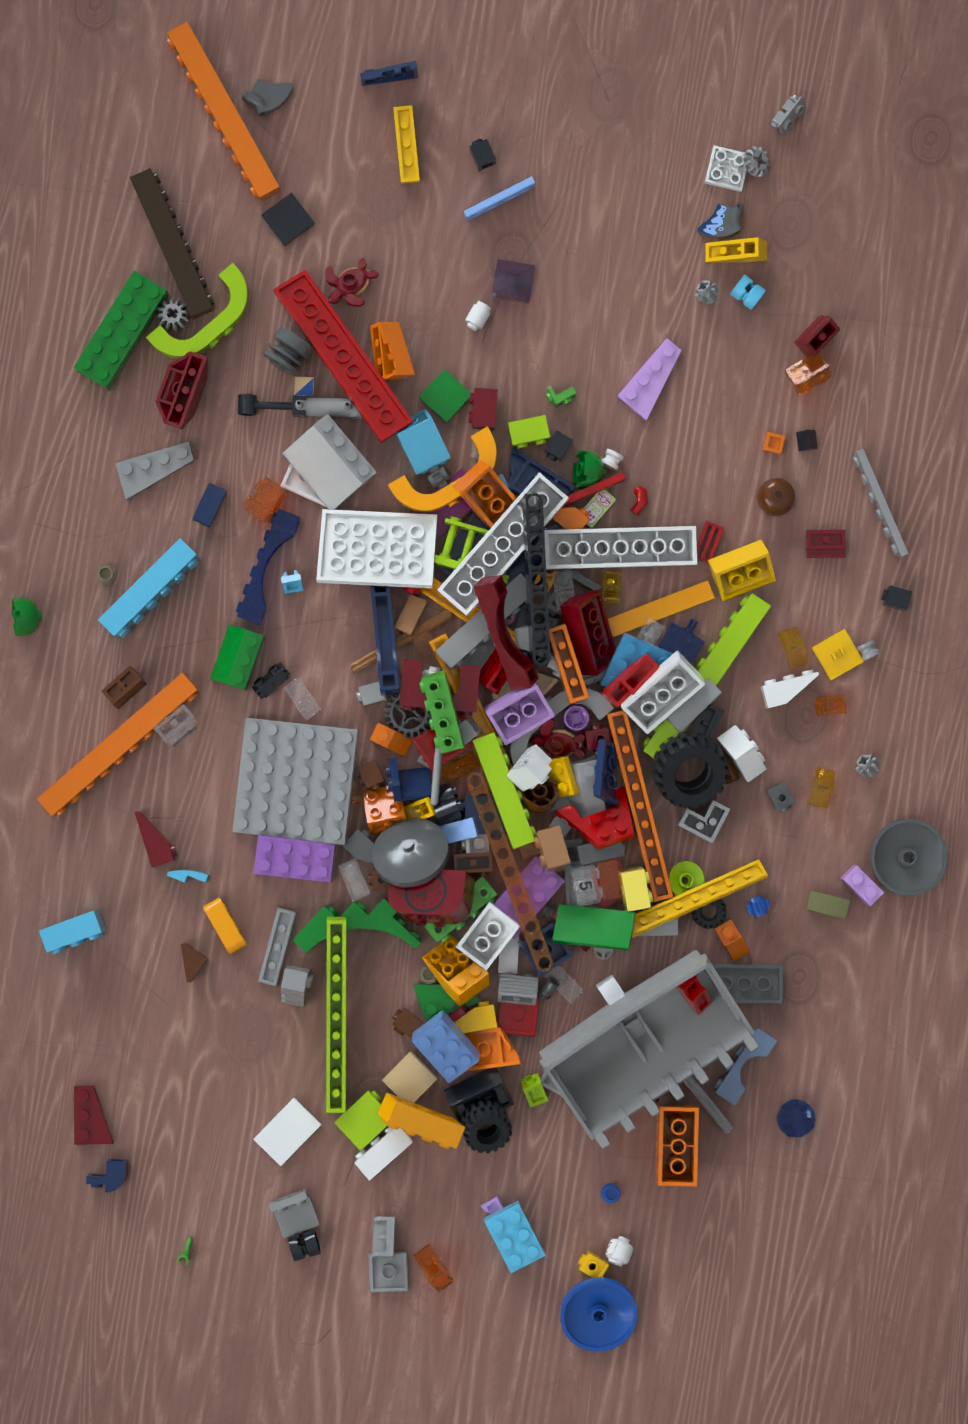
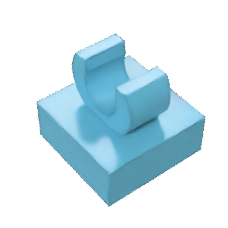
(292, 583)

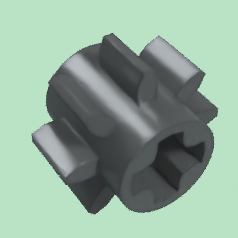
(439, 476)

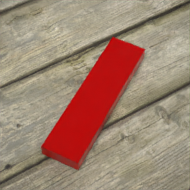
(595, 488)

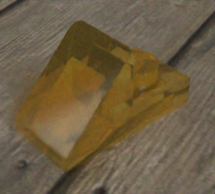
(611, 587)

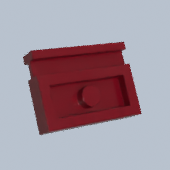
(825, 544)

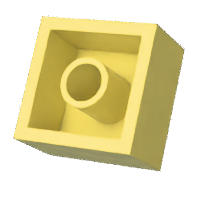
(634, 888)

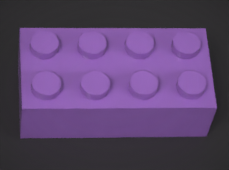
(294, 858)
(539, 886)

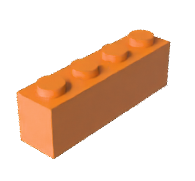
(567, 665)

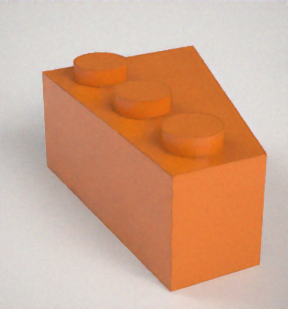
(390, 352)

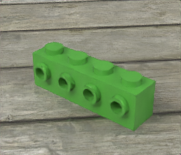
(443, 711)
(482, 895)

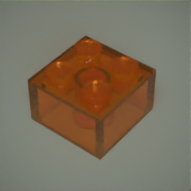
(265, 500)

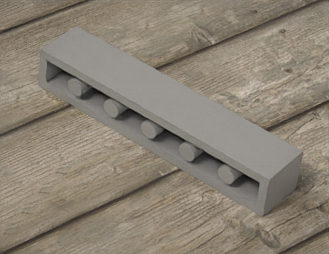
(476, 630)

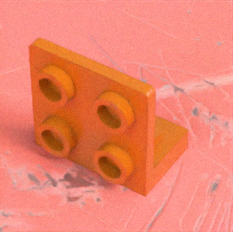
(381, 809)

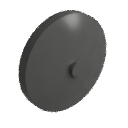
(410, 852)
(908, 857)

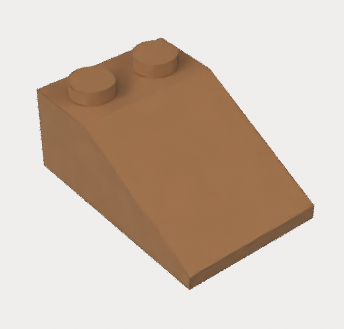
(553, 849)

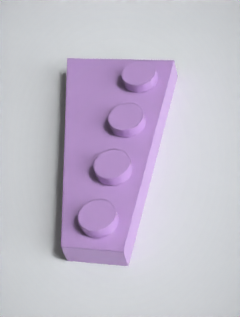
(648, 382)

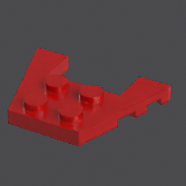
(605, 826)

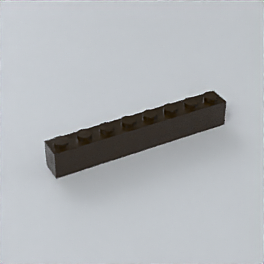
(171, 243)

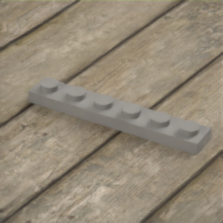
(883, 511)

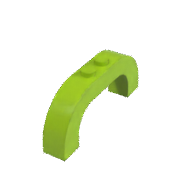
(216, 329)

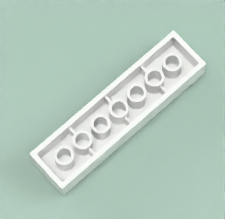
(500, 545)
(620, 547)

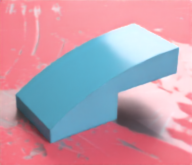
(182, 875)

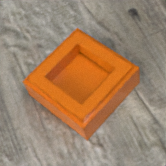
(774, 443)

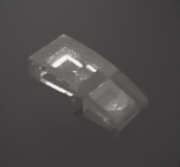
(302, 698)

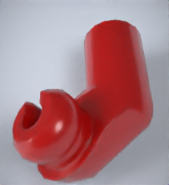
(642, 500)

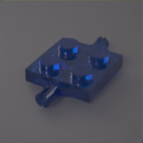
(682, 640)

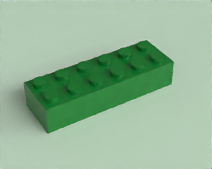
(121, 330)

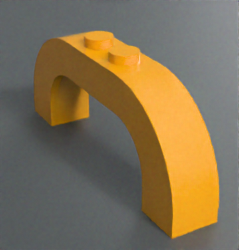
(448, 495)

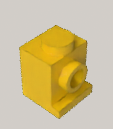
(585, 1260)

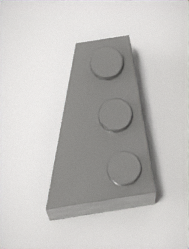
(295, 985)

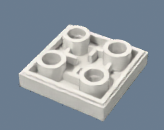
(726, 169)

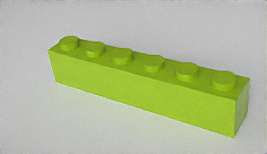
(504, 791)

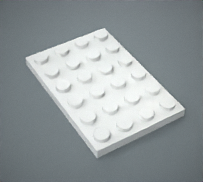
(377, 548)

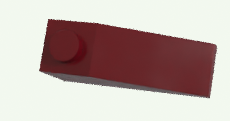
(156, 844)

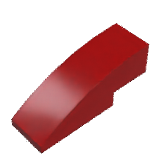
(630, 680)
(695, 994)

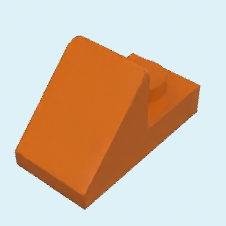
(732, 940)

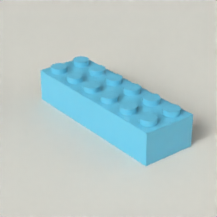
(149, 589)

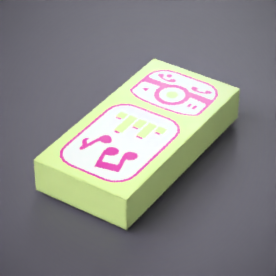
(598, 506)

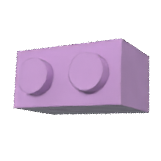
(861, 885)

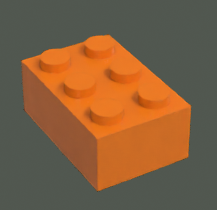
(485, 493)

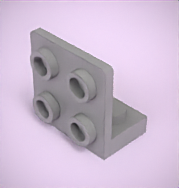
(294, 1213)

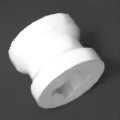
(612, 459)

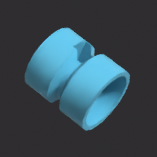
(746, 285)

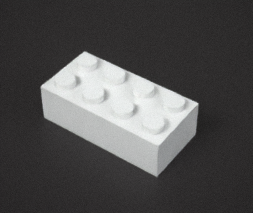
(663, 692)

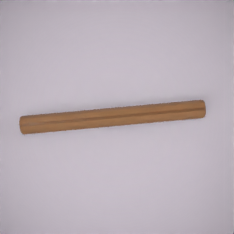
(403, 639)

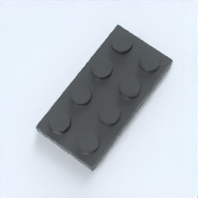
(753, 982)

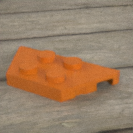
(494, 1049)

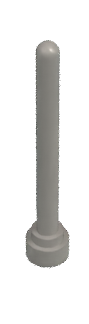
(436, 776)

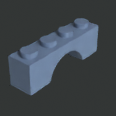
(730, 1085)

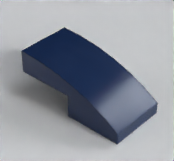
(209, 505)

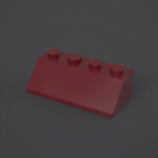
(589, 632)

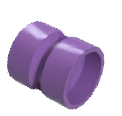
(576, 718)

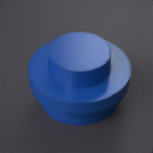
(610, 1193)

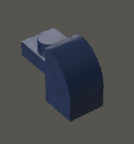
(115, 1175)

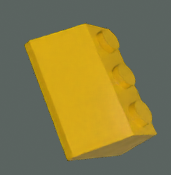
(742, 570)

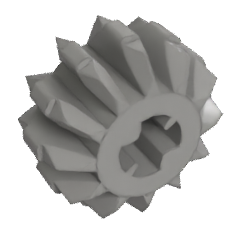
(165, 314)

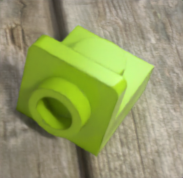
(534, 1090)

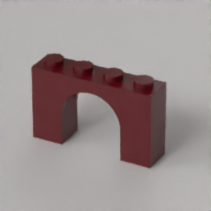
(464, 699)

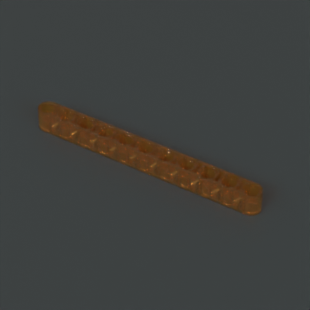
(503, 864)

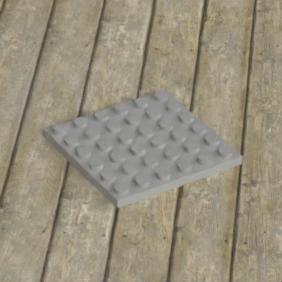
(295, 781)

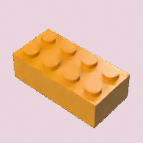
(420, 1121)

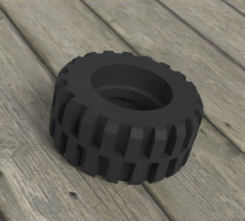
(704, 786)

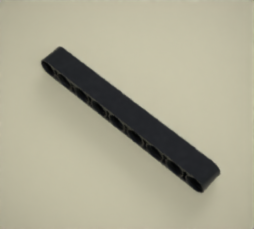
(541, 586)

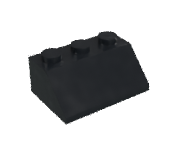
(483, 1086)

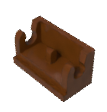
(124, 687)

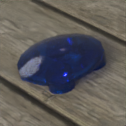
(796, 1118)

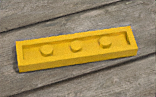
(406, 144)

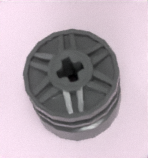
(288, 351)

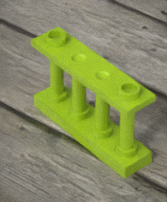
(444, 559)

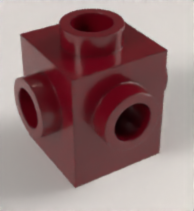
(590, 740)

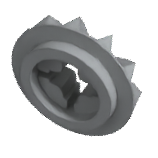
(752, 165)

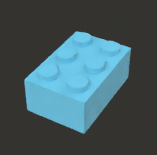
(73, 932)
(514, 1236)

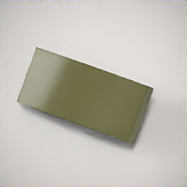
(828, 904)

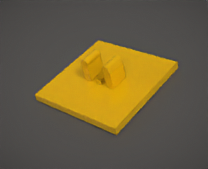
(837, 654)

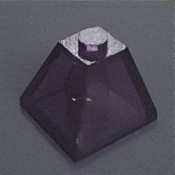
(513, 281)

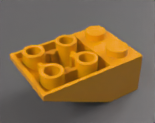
(456, 971)

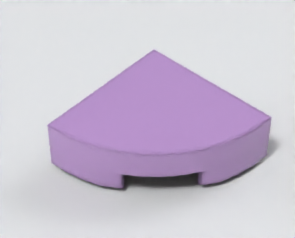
(492, 1205)

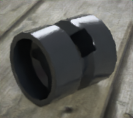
(304, 1245)

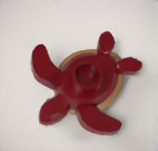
(350, 283)
(558, 741)

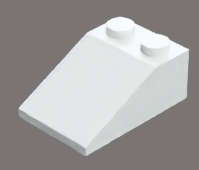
(488, 936)

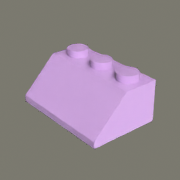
(518, 712)

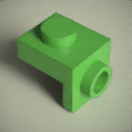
(565, 397)

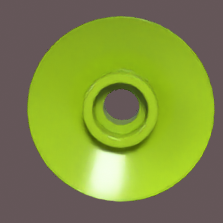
(690, 871)

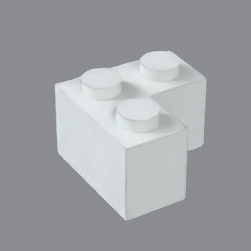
(742, 752)
(530, 769)

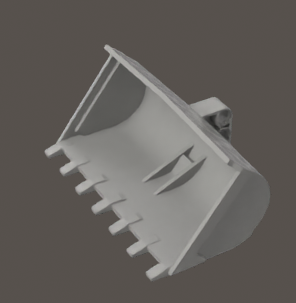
(644, 1046)

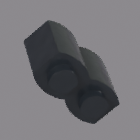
(448, 807)

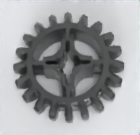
(401, 728)

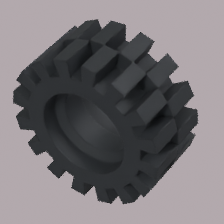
(713, 922)

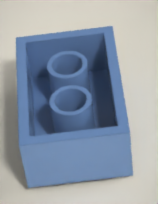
(445, 1046)

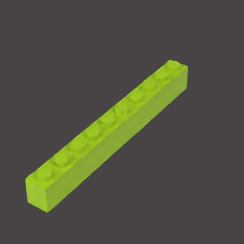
(719, 659)
(336, 1015)

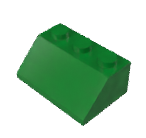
(237, 657)

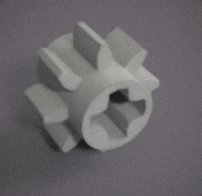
(707, 292)
(867, 765)

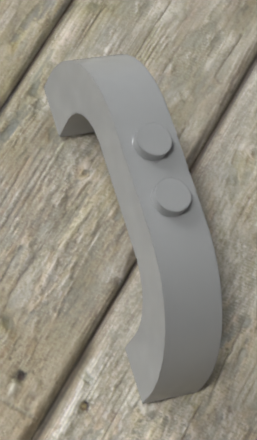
(595, 703)

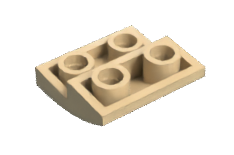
(410, 1078)

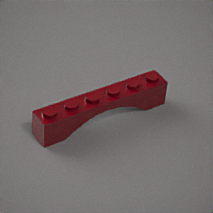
(517, 667)

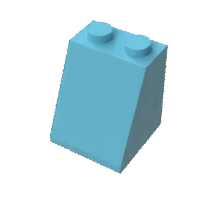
(423, 443)

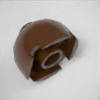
(776, 497)
(541, 798)

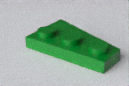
(435, 999)

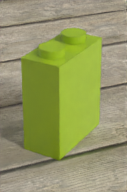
(361, 1119)

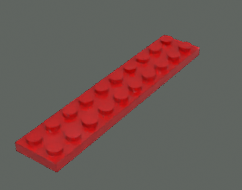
(343, 356)

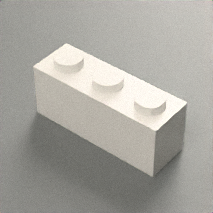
(382, 1151)

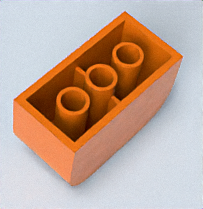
(677, 1145)

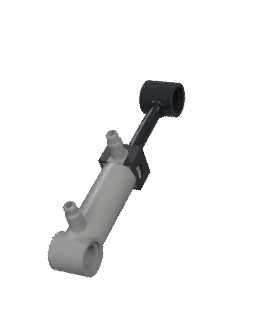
(300, 406)

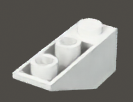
(782, 692)

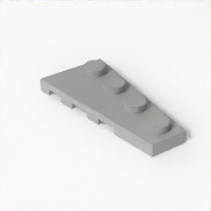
(145, 470)

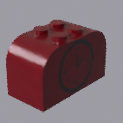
(439, 901)

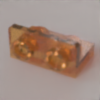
(808, 373)

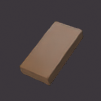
(411, 615)

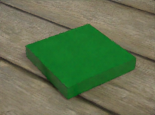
(445, 396)

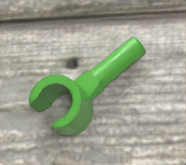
(185, 1254)

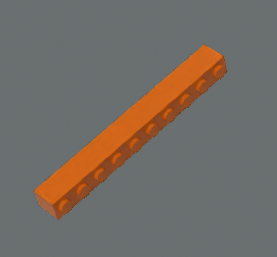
(224, 112)
(117, 745)
(639, 805)

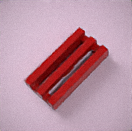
(713, 526)

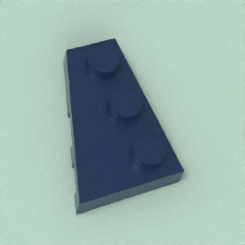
(390, 74)
(604, 769)

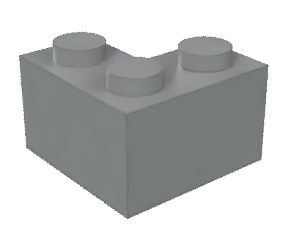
(706, 825)

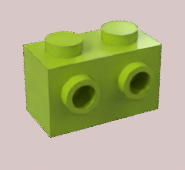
(528, 432)

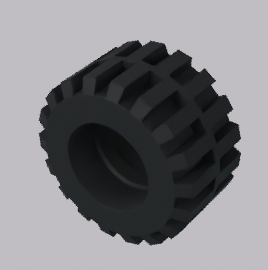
(490, 1138)

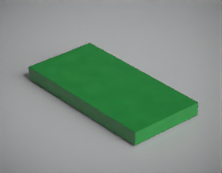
(594, 927)

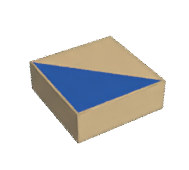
(304, 386)

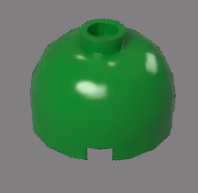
(588, 469)
(25, 616)

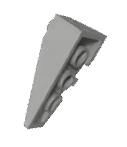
(584, 801)

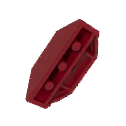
(182, 389)

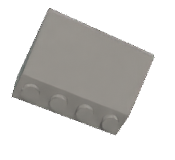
(329, 463)

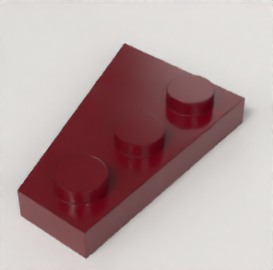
(89, 1120)

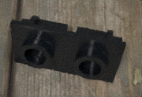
(277, 674)

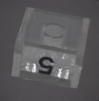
(585, 884)

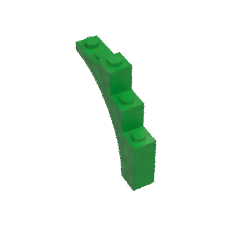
(380, 918)

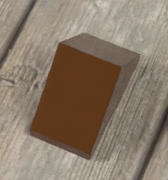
(192, 960)

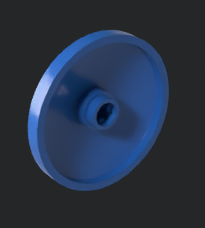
(598, 1314)

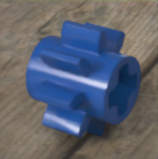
(758, 906)

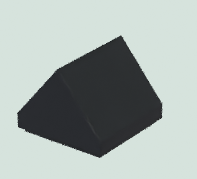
(806, 440)

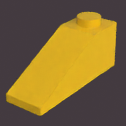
(736, 251)
(478, 1018)

